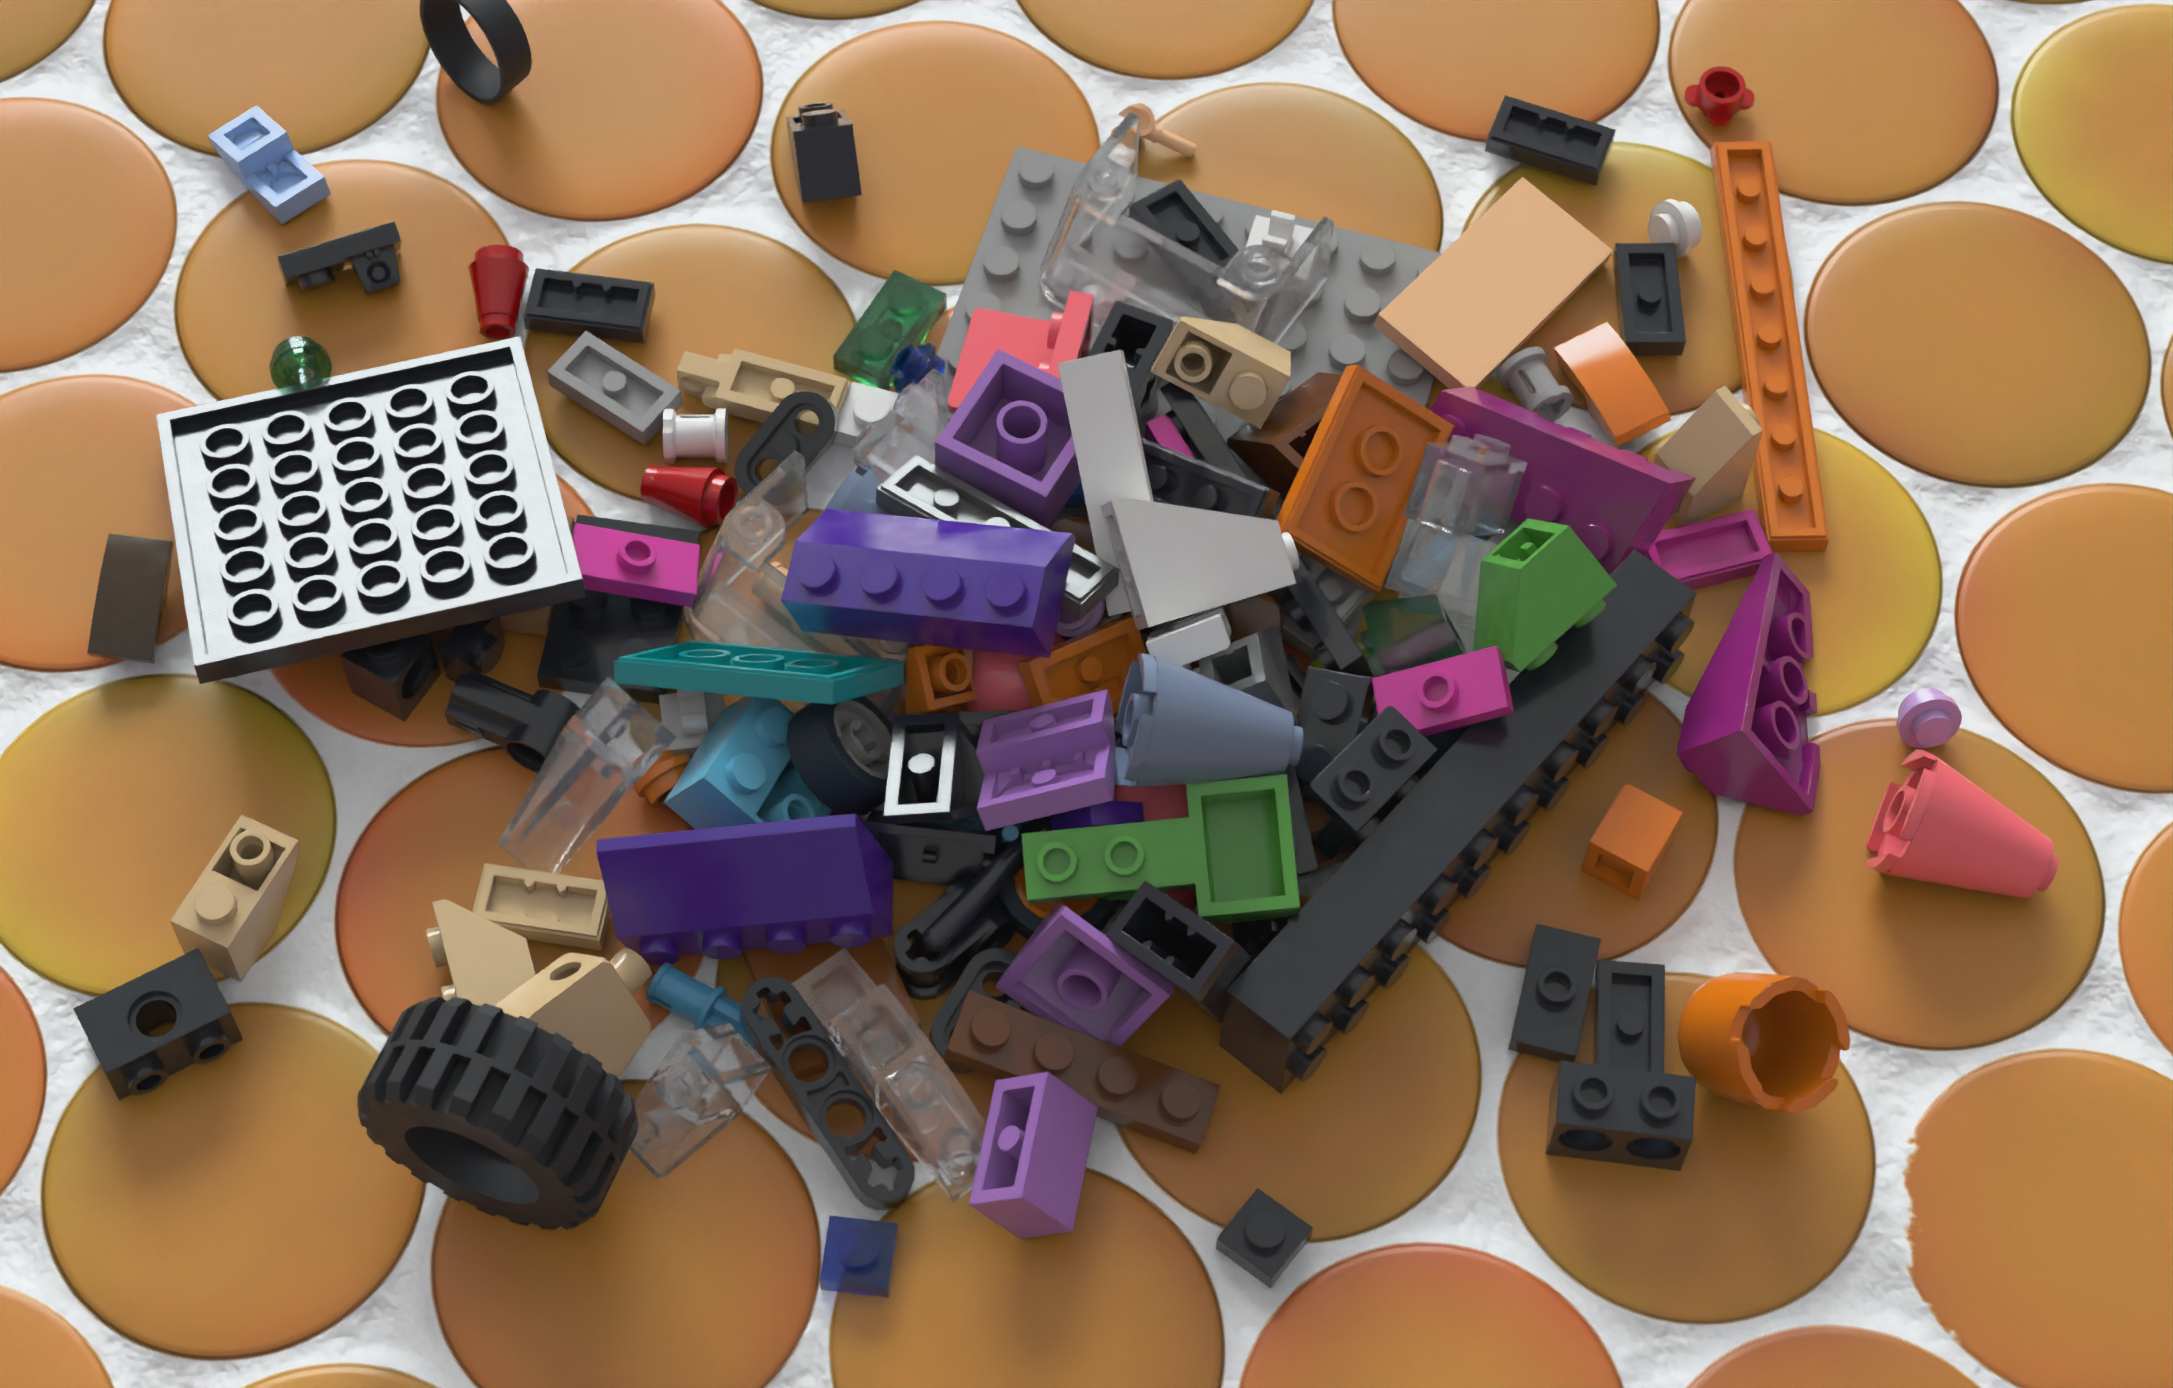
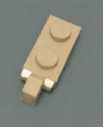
(756, 384)

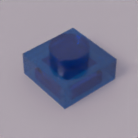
(859, 1256)

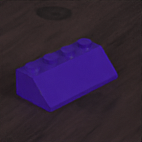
(929, 582)
(748, 888)

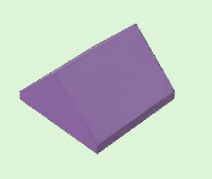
(1083, 979)

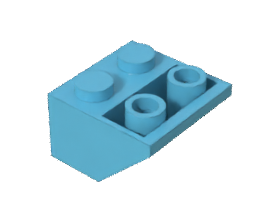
(744, 771)

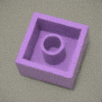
(1013, 439)

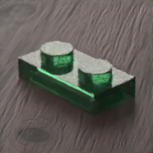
(895, 318)

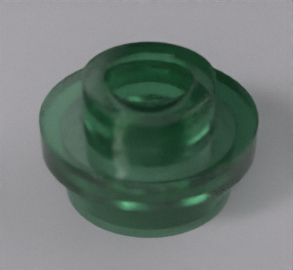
(299, 361)

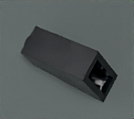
(1180, 948)

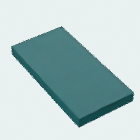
(759, 671)

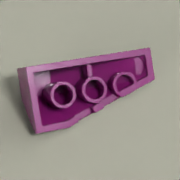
(1752, 705)

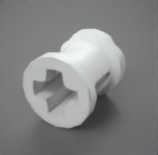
(695, 436)

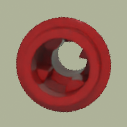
(498, 289)
(692, 493)

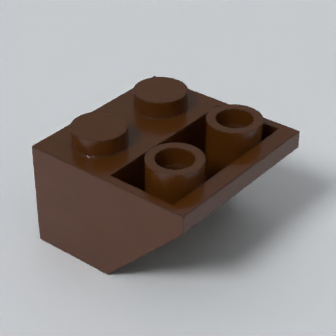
(1285, 437)

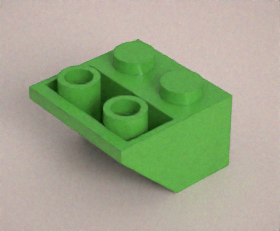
(1535, 591)

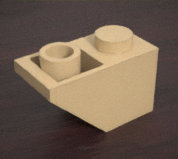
(1225, 366)
(1717, 450)
(238, 898)
(481, 955)

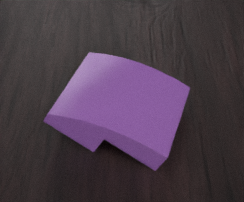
(1047, 760)

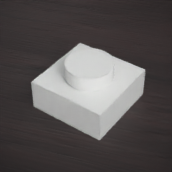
(861, 408)

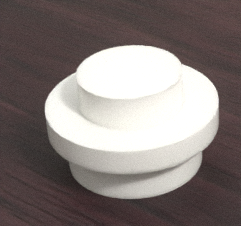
(1675, 223)

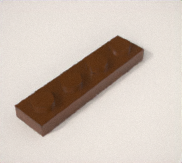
(1117, 1081)

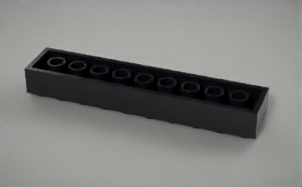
(1451, 829)

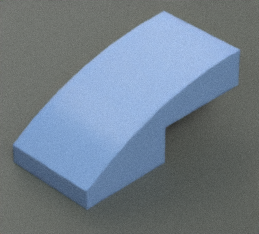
(268, 164)

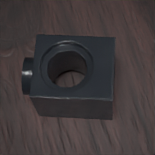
(393, 673)

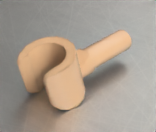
(1156, 133)

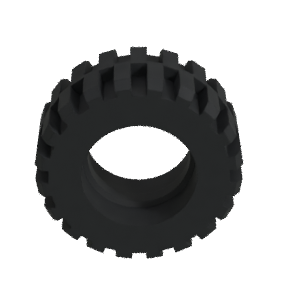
(498, 1113)

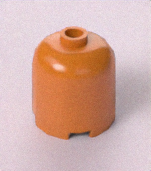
(1763, 1040)

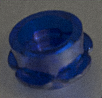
(914, 364)

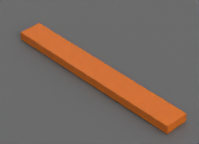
(1769, 346)

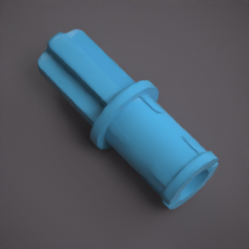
(694, 1000)

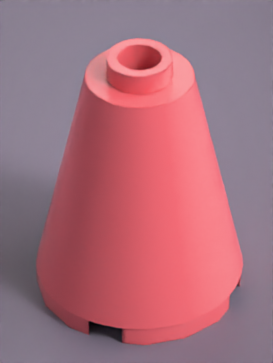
(1957, 834)

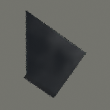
(932, 770)

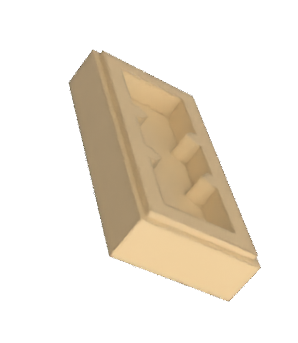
(544, 905)

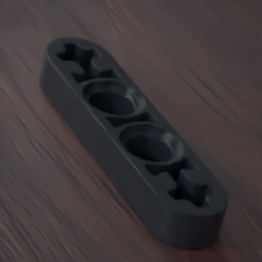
(834, 1088)

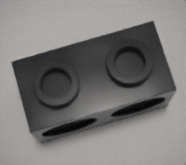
(1621, 1115)

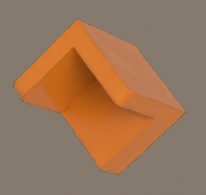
(1631, 841)

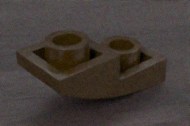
(130, 598)

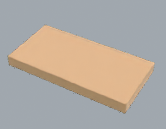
(1493, 288)

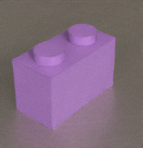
(1033, 1155)

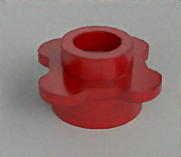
(1726, 85)

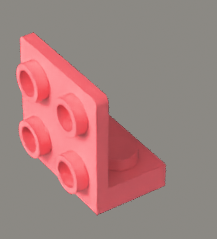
(1026, 338)

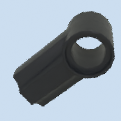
(510, 717)

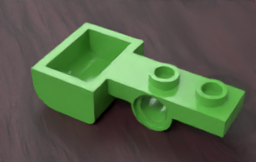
(1229, 849)

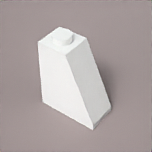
(1193, 558)

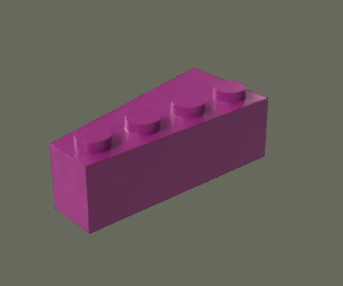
(1601, 492)

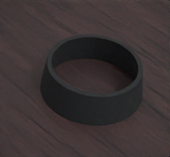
(461, 55)

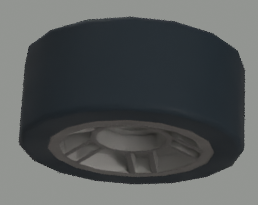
(842, 753)

